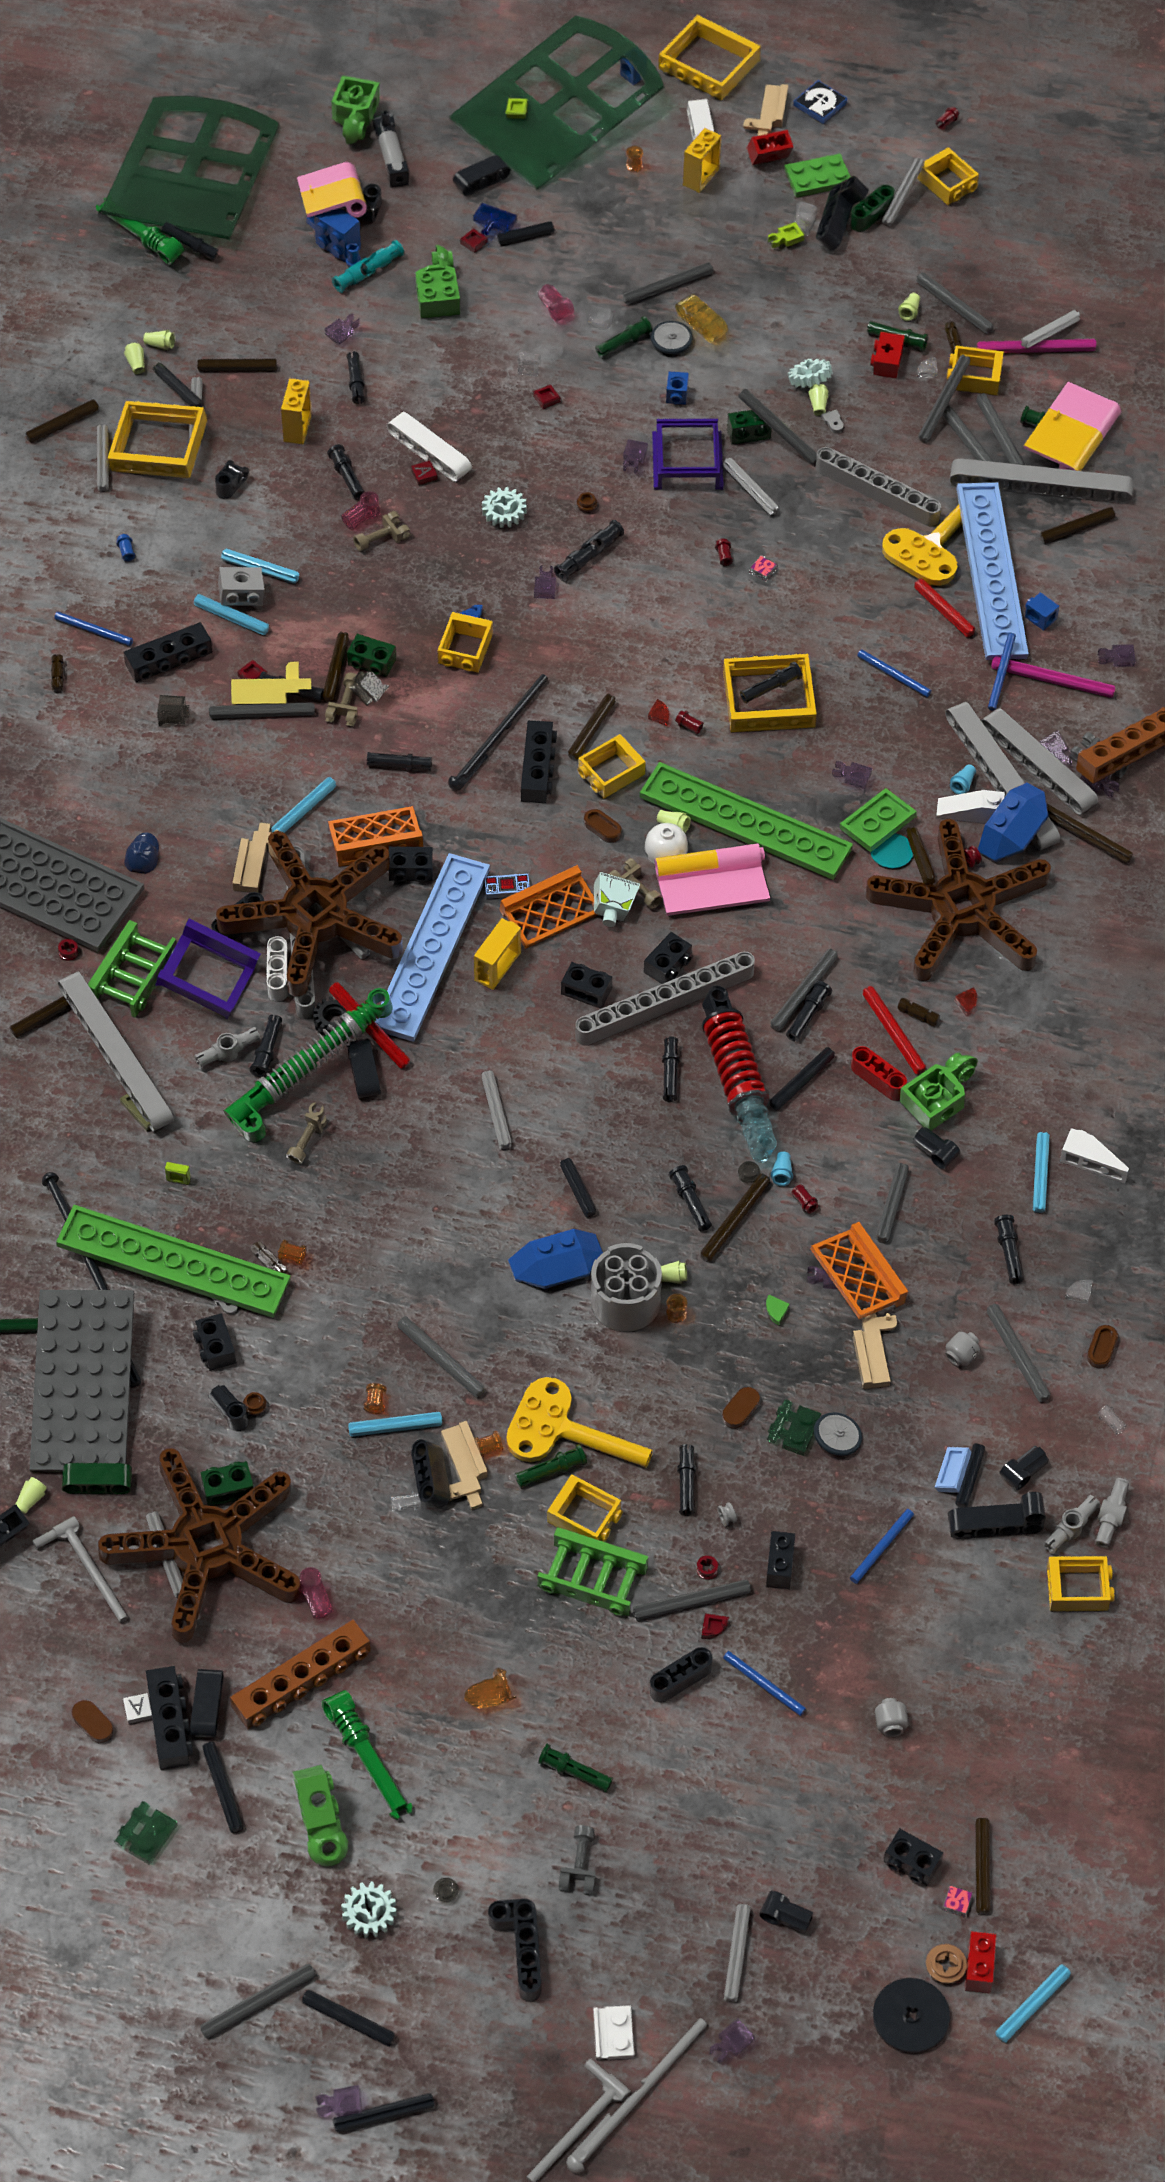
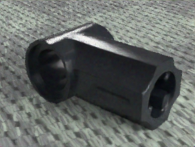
(940, 1151)
(228, 1407)
(1019, 1471)
(780, 1910)

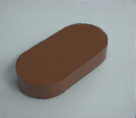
(602, 825)
(1102, 1346)
(740, 1407)
(92, 1721)

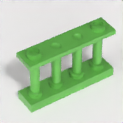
(120, 952)
(599, 1550)

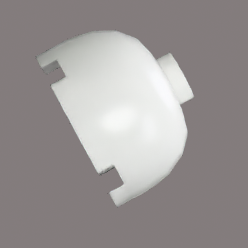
(665, 840)

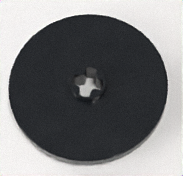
(912, 1996)

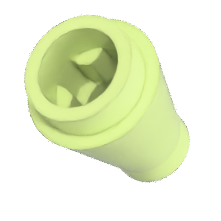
(909, 308)
(160, 339)
(135, 355)
(818, 396)
(677, 818)
(674, 1272)
(30, 1494)

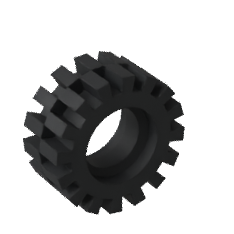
(325, 1009)

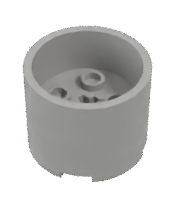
(626, 1287)

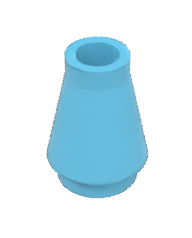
(962, 780)
(782, 1170)

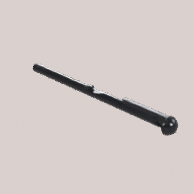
(457, 783)
(50, 1180)

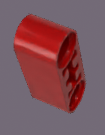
(878, 1072)

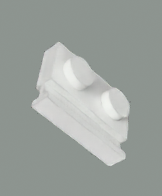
(613, 2033)

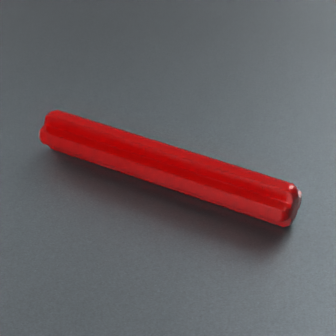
(944, 607)

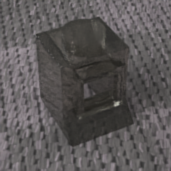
(368, 687)
(172, 710)

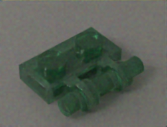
(800, 1431)
(151, 1837)

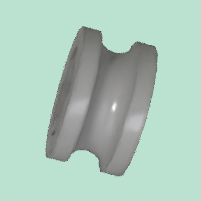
(727, 1514)

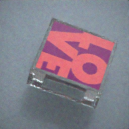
(763, 568)
(957, 1901)

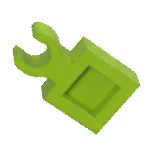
(787, 234)

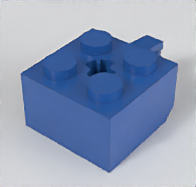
(335, 231)

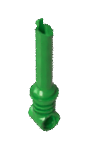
(152, 238)
(341, 1710)

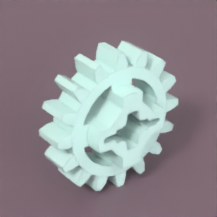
(810, 373)
(504, 507)
(360, 1913)

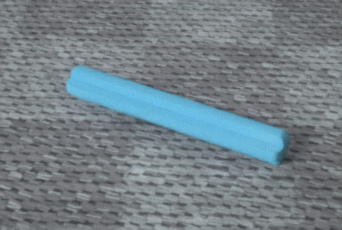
(266, 567)
(231, 614)
(305, 805)
(1041, 1171)
(395, 1424)
(1033, 2003)

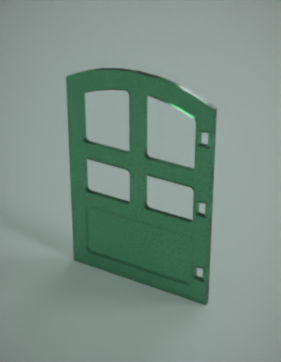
(542, 138)
(181, 197)

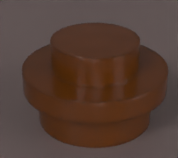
(587, 502)
(255, 1403)

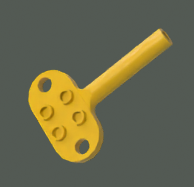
(923, 554)
(544, 1420)

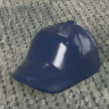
(142, 853)

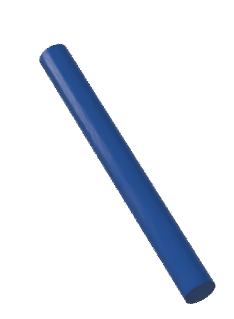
(93, 628)
(1001, 671)
(894, 673)
(881, 1546)
(764, 1683)

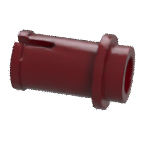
(951, 114)
(723, 548)
(684, 719)
(808, 1203)

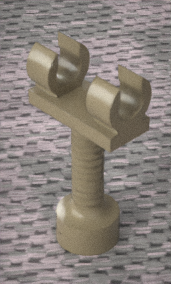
(389, 523)
(344, 709)
(652, 898)
(297, 1154)

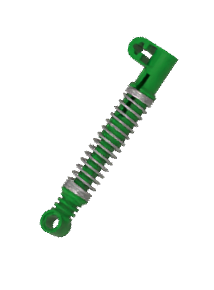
(270, 1089)

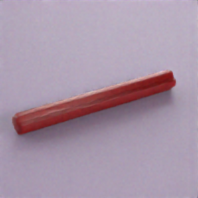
(374, 1029)
(894, 1030)

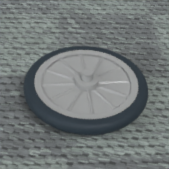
(671, 337)
(838, 1434)

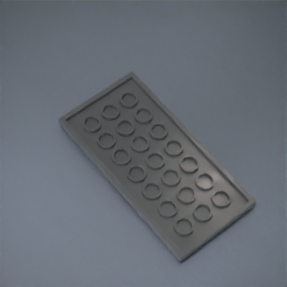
(62, 887)
(81, 1378)

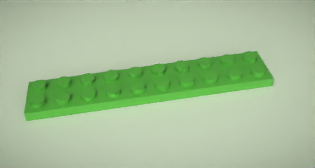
(746, 820)
(173, 1261)

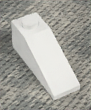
(970, 807)
(1091, 1155)

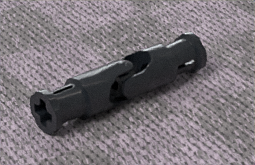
(579, 558)

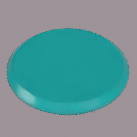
(893, 852)

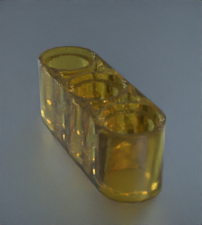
(701, 318)

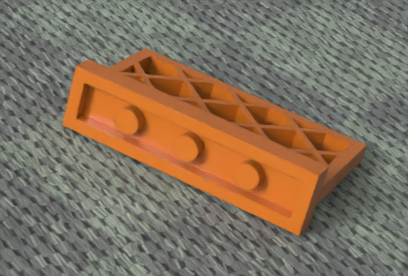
(350, 852)
(538, 893)
(876, 1265)

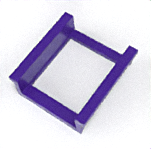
(686, 472)
(218, 945)

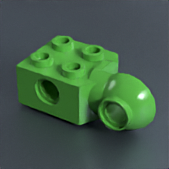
(355, 106)
(438, 286)
(938, 1091)
(320, 1815)

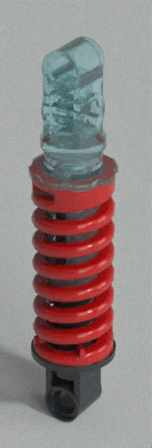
(738, 1072)

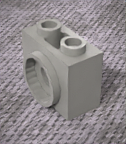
(241, 586)

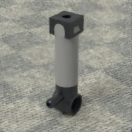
(396, 166)

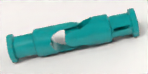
(377, 260)

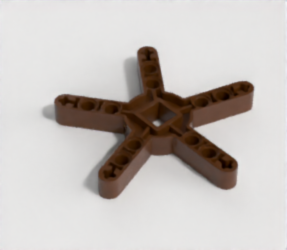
(303, 893)
(972, 920)
(212, 1563)

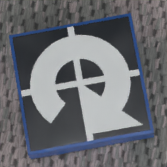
(820, 101)

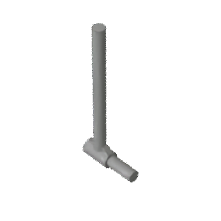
(68, 1530)
(612, 2089)

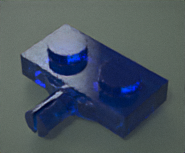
(494, 218)

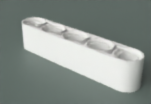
(429, 446)

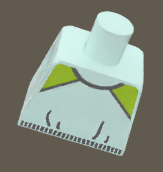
(613, 897)

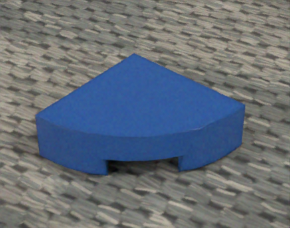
(475, 611)

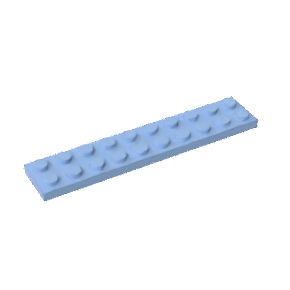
(991, 568)
(432, 945)

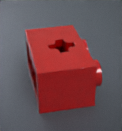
(770, 147)
(888, 355)
(980, 1962)

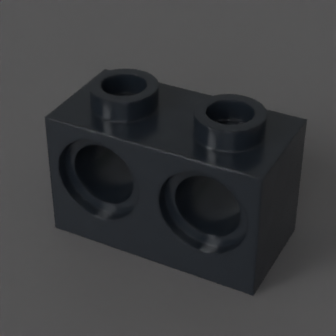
(414, 861)
(665, 957)
(584, 987)
(218, 1341)
(780, 1560)
(917, 1852)

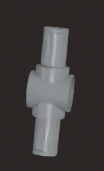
(219, 1052)
(1112, 1513)
(1066, 1532)

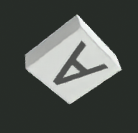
(137, 1708)

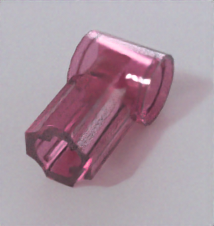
(557, 305)
(365, 509)
(315, 1594)

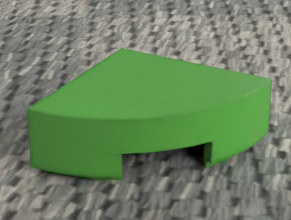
(776, 1309)

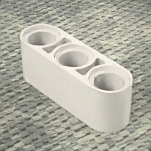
(699, 116)
(275, 976)

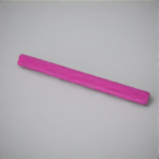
(1068, 345)
(1057, 677)

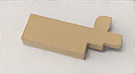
(772, 110)
(251, 860)
(871, 1352)
(466, 1462)

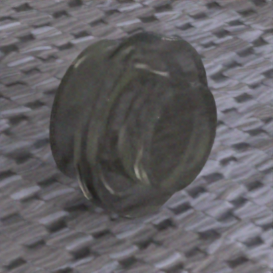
(748, 1172)
(445, 1890)

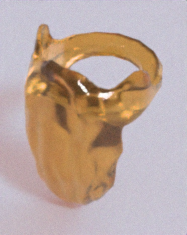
(490, 1691)

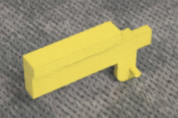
(269, 690)

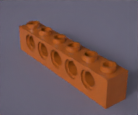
(1123, 747)
(347, 1636)

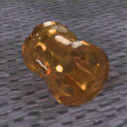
(634, 157)
(292, 1252)
(676, 1308)
(375, 1397)
(489, 1443)

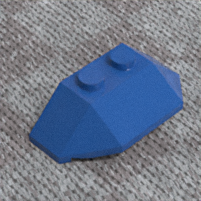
(1014, 823)
(556, 1258)

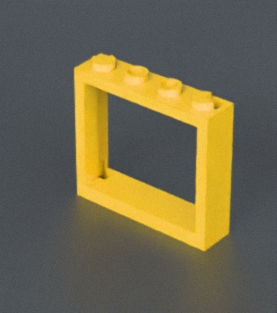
(720, 37)
(150, 464)
(770, 718)

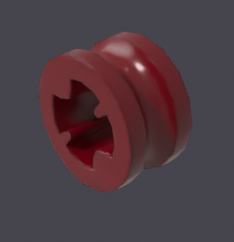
(972, 856)
(63, 954)
(707, 1575)

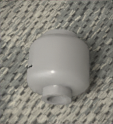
(962, 1349)
(891, 1717)

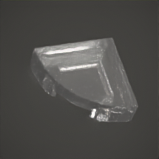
(928, 368)
(1079, 1291)

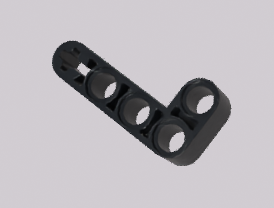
(838, 210)
(999, 1520)
(524, 1949)

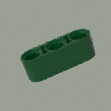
(872, 208)
(96, 1478)

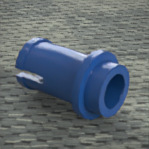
(352, 254)
(124, 542)

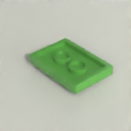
(816, 174)
(878, 820)

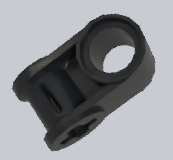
(373, 201)
(230, 479)

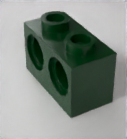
(747, 427)
(371, 655)
(228, 1490)

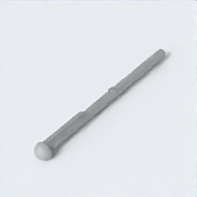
(609, 2123)

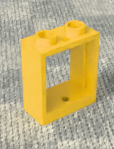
(700, 159)
(942, 161)
(981, 358)
(296, 411)
(460, 624)
(614, 746)
(497, 953)
(597, 1496)
(1079, 1564)

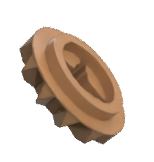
(956, 1959)

